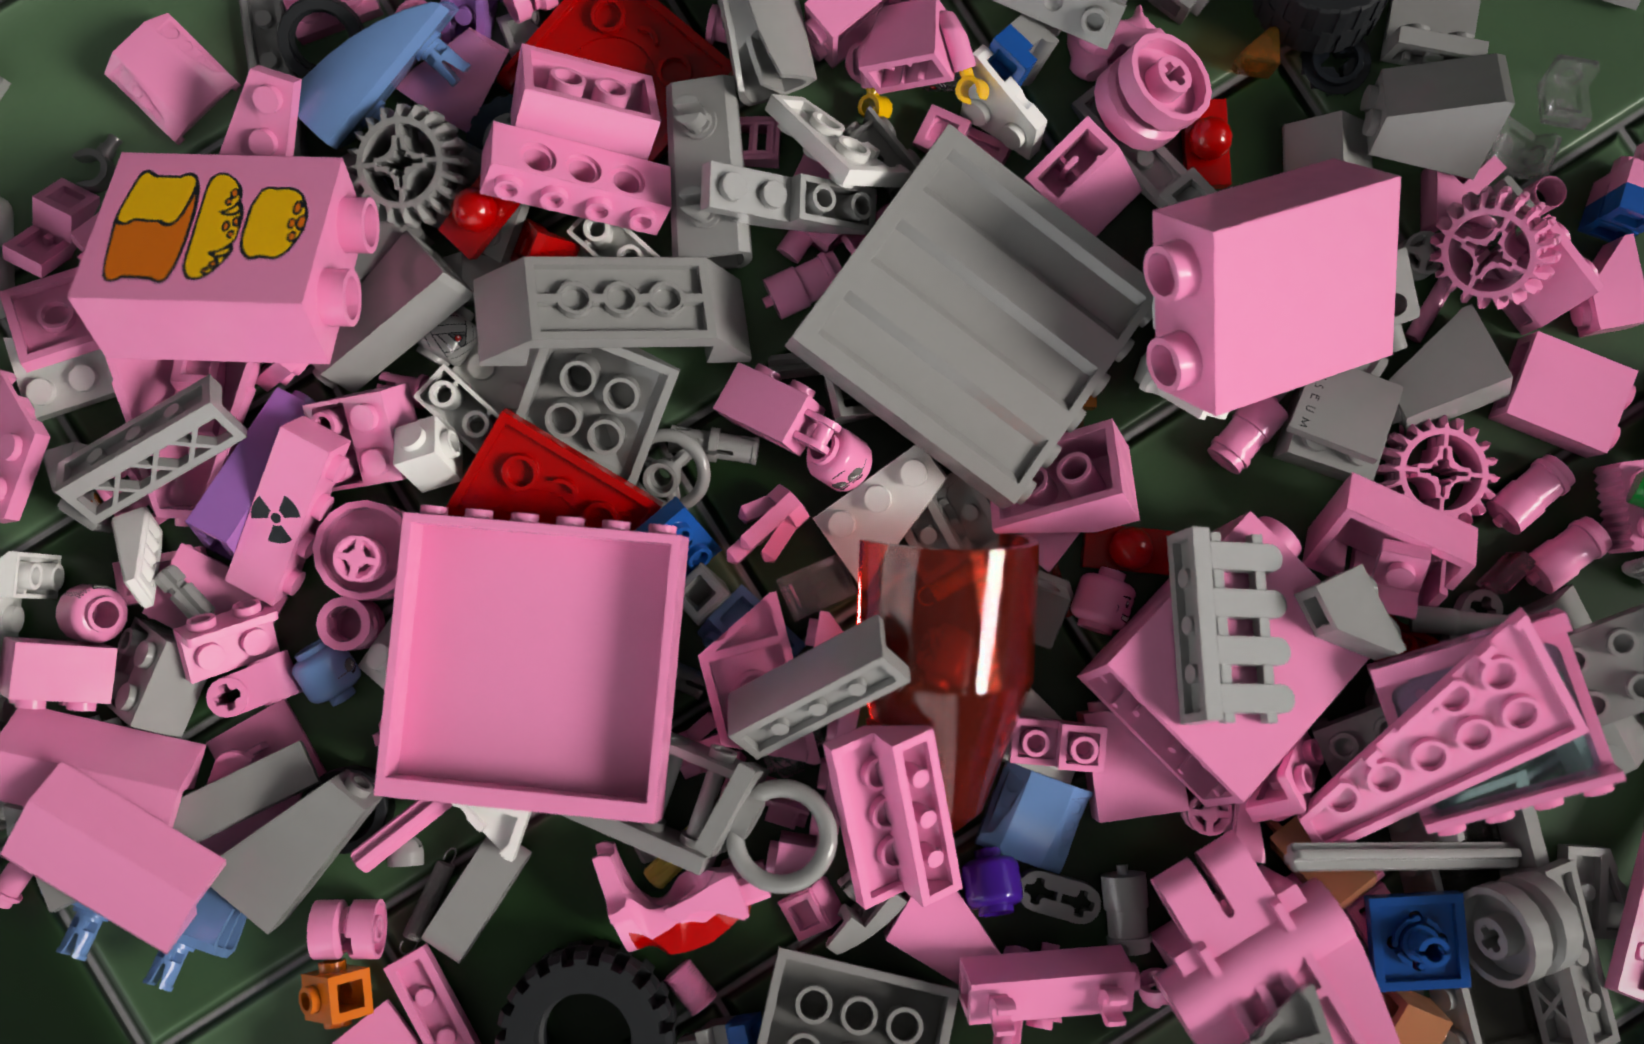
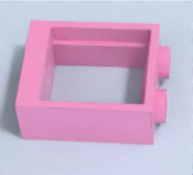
(838, 24)

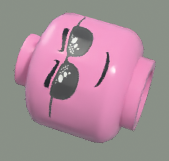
(845, 463)

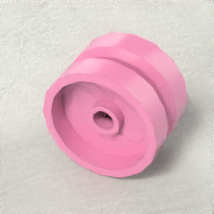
(1152, 91)
(363, 519)

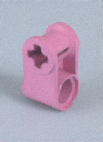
(258, 684)

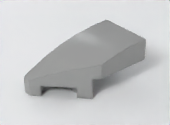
(863, 923)

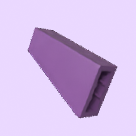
(227, 501)

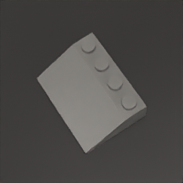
(848, 1003)

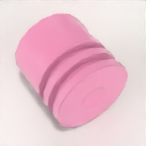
(349, 624)

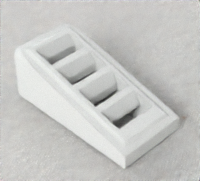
(139, 552)

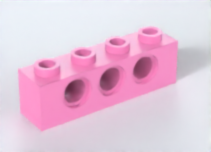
(575, 179)

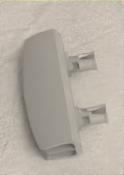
(767, 48)

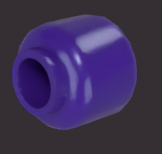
(991, 882)

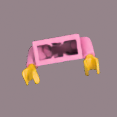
(913, 48)

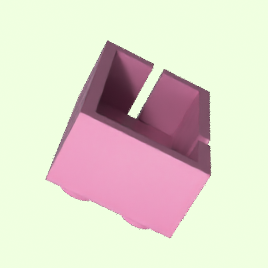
(1368, 512)

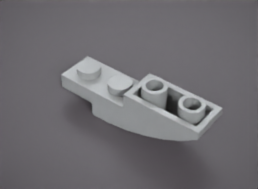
(786, 202)

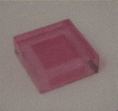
(1506, 572)

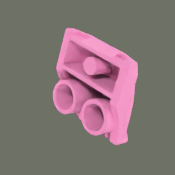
(169, 75)

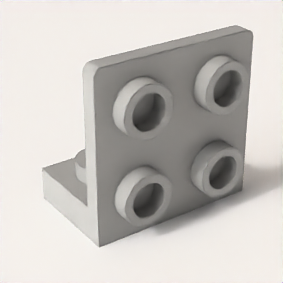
(1431, 31)

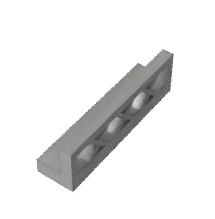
(139, 439)
(1582, 995)

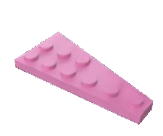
(1473, 724)

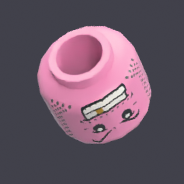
(91, 613)

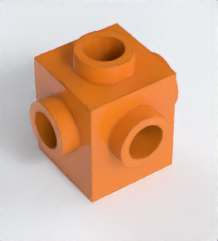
(336, 993)

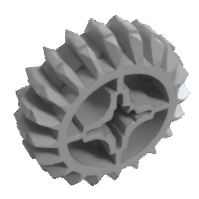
(400, 133)

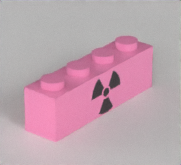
(288, 510)

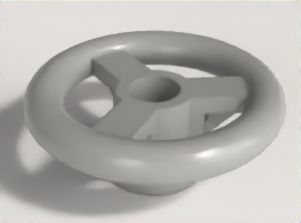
(663, 487)

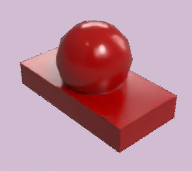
(1208, 145)
(475, 220)
(1127, 550)

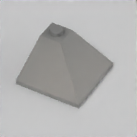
(600, 402)

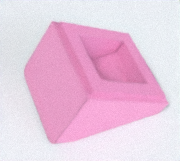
(811, 909)

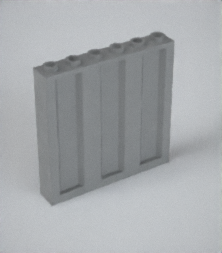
(976, 319)

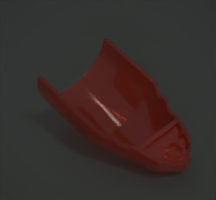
(970, 650)

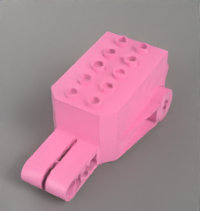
(1254, 945)

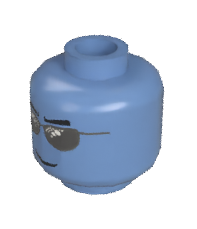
(325, 673)

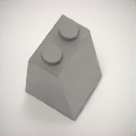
(1439, 113)

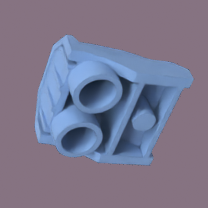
(1032, 817)

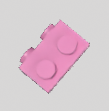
(1288, 784)

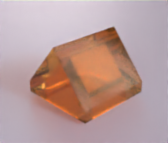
(1261, 56)

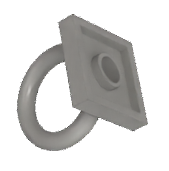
(740, 811)

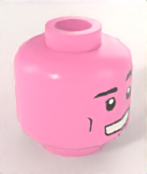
(1103, 601)

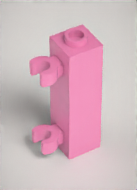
(1047, 986)

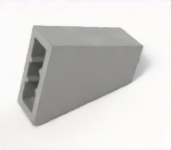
(1452, 373)

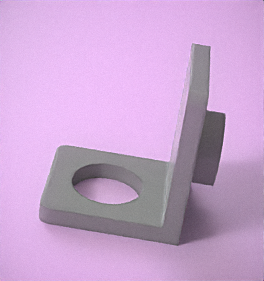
(1052, 606)

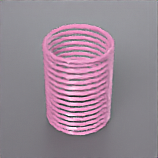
(1552, 189)
(686, 980)

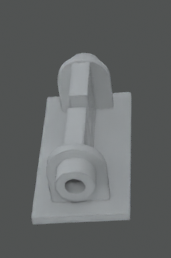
(882, 135)

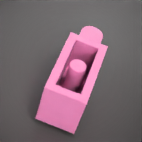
(776, 410)

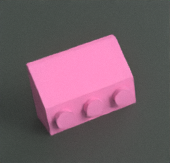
(585, 102)

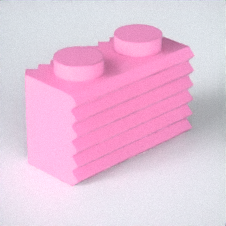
(1621, 520)

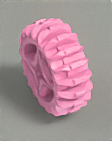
(1512, 256)
(1440, 442)

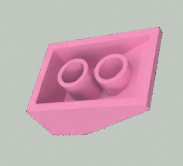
(1081, 491)

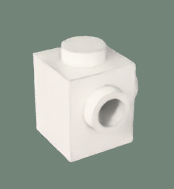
(428, 454)

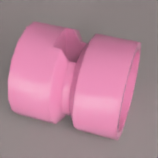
(343, 928)

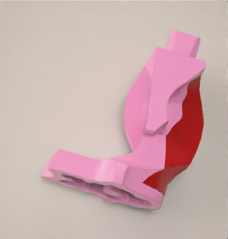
(686, 916)

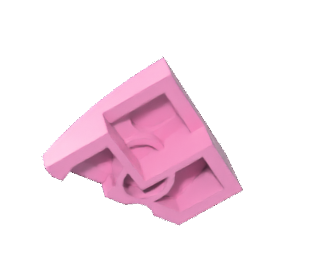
(464, 99)

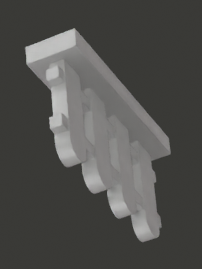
(1201, 628)

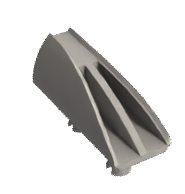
(704, 128)

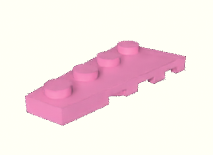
(264, 115)

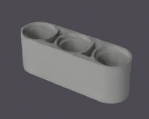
(473, 900)

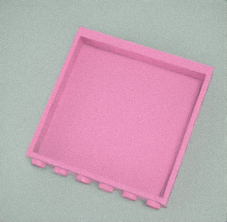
(532, 664)

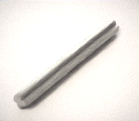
(1401, 856)

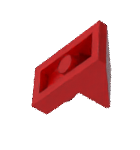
(538, 242)

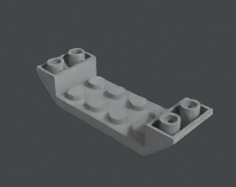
(609, 306)

